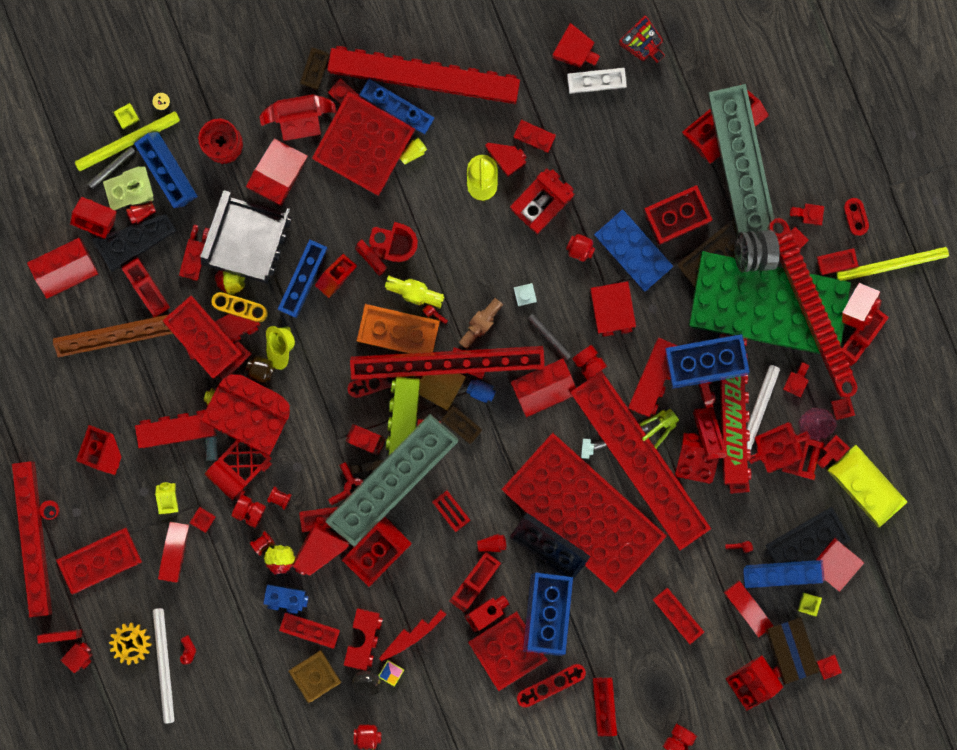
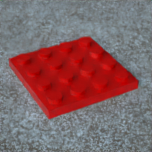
(363, 143)

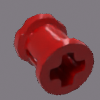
(279, 498)
(262, 543)

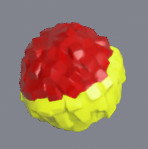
(229, 282)
(279, 559)

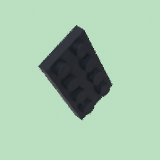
(808, 539)
(549, 546)

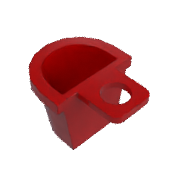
(399, 243)

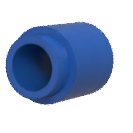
(481, 390)

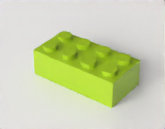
(404, 410)

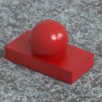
(372, 256)

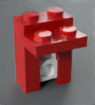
(551, 185)

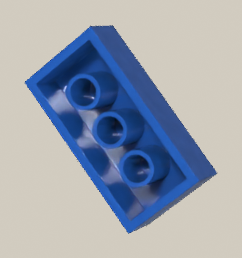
(707, 361)
(548, 614)

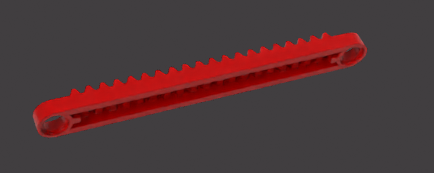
(813, 310)

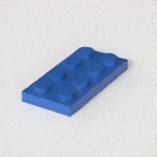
(633, 250)

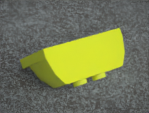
(867, 486)

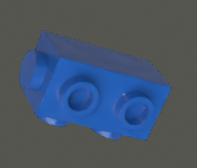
(285, 597)

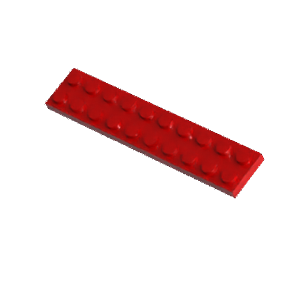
(640, 460)

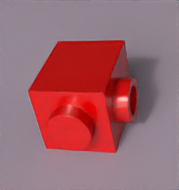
(77, 657)

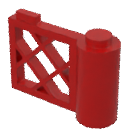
(227, 479)

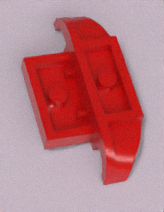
(298, 115)

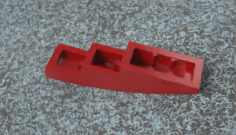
(406, 639)

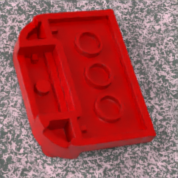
(247, 412)

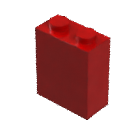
(613, 308)

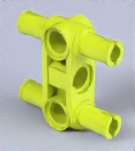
(414, 291)

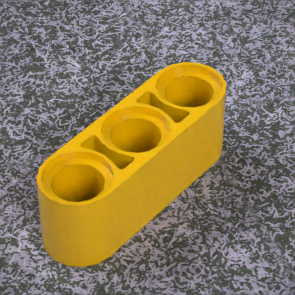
(230, 304)

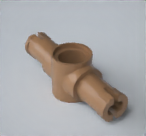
(481, 323)

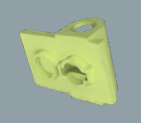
(129, 188)

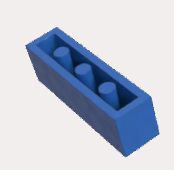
(165, 169)
(303, 279)
(784, 574)

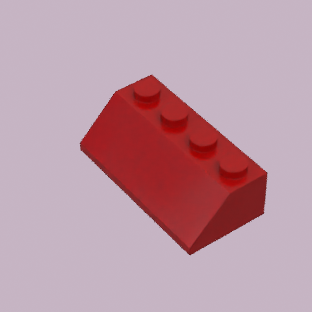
(703, 135)

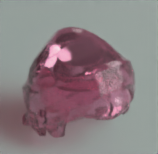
(817, 423)

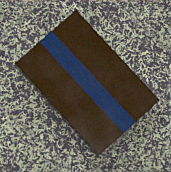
(792, 650)

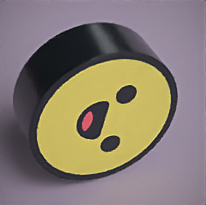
(161, 101)

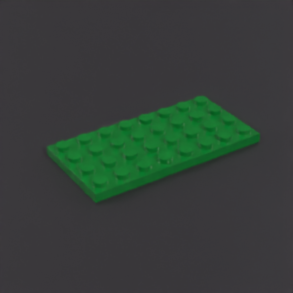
(760, 303)

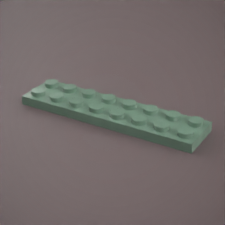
(741, 159)
(392, 480)

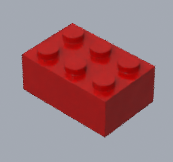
(677, 215)

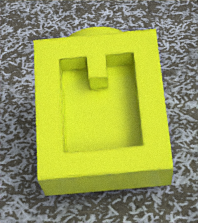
(166, 498)

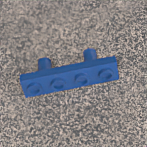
(396, 106)

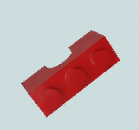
(360, 656)

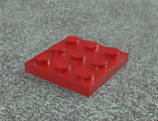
(502, 651)

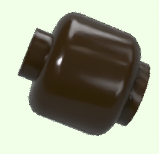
(260, 369)

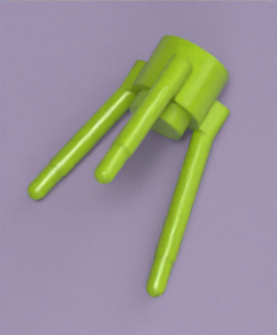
(667, 419)

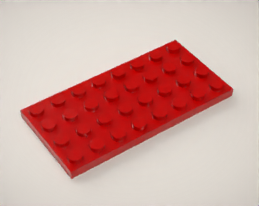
(584, 510)

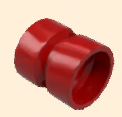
(589, 362)
(248, 511)
(680, 739)

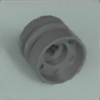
(756, 251)

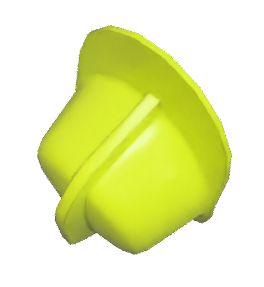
(482, 177)
(279, 344)

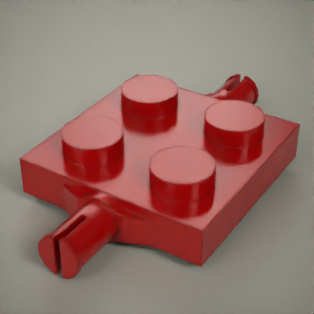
(779, 447)

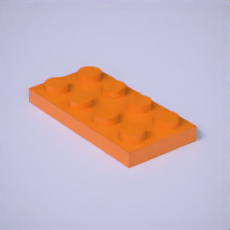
(397, 330)

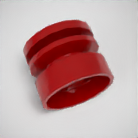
(215, 132)

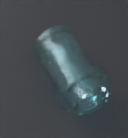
(211, 448)

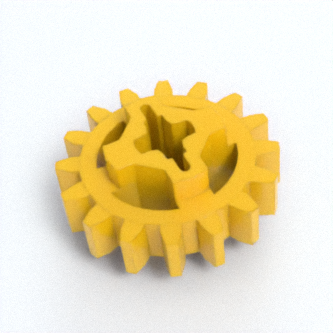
(118, 638)

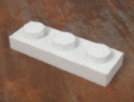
(596, 80)

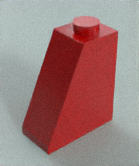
(318, 549)

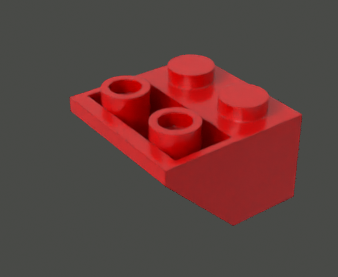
(754, 683)

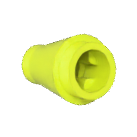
(413, 150)

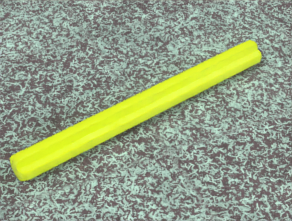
(126, 141)
(892, 264)

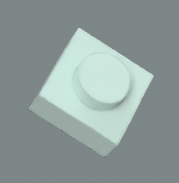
(525, 294)
(587, 448)

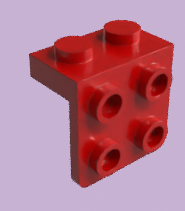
(693, 460)

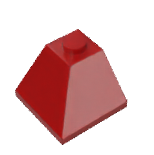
(99, 451)

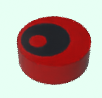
(49, 509)

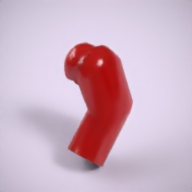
(189, 651)

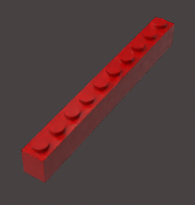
(423, 76)
(447, 362)

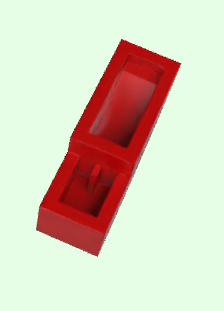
(145, 287)
(860, 340)
(173, 552)
(475, 582)
(748, 608)

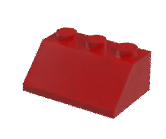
(63, 268)
(544, 387)

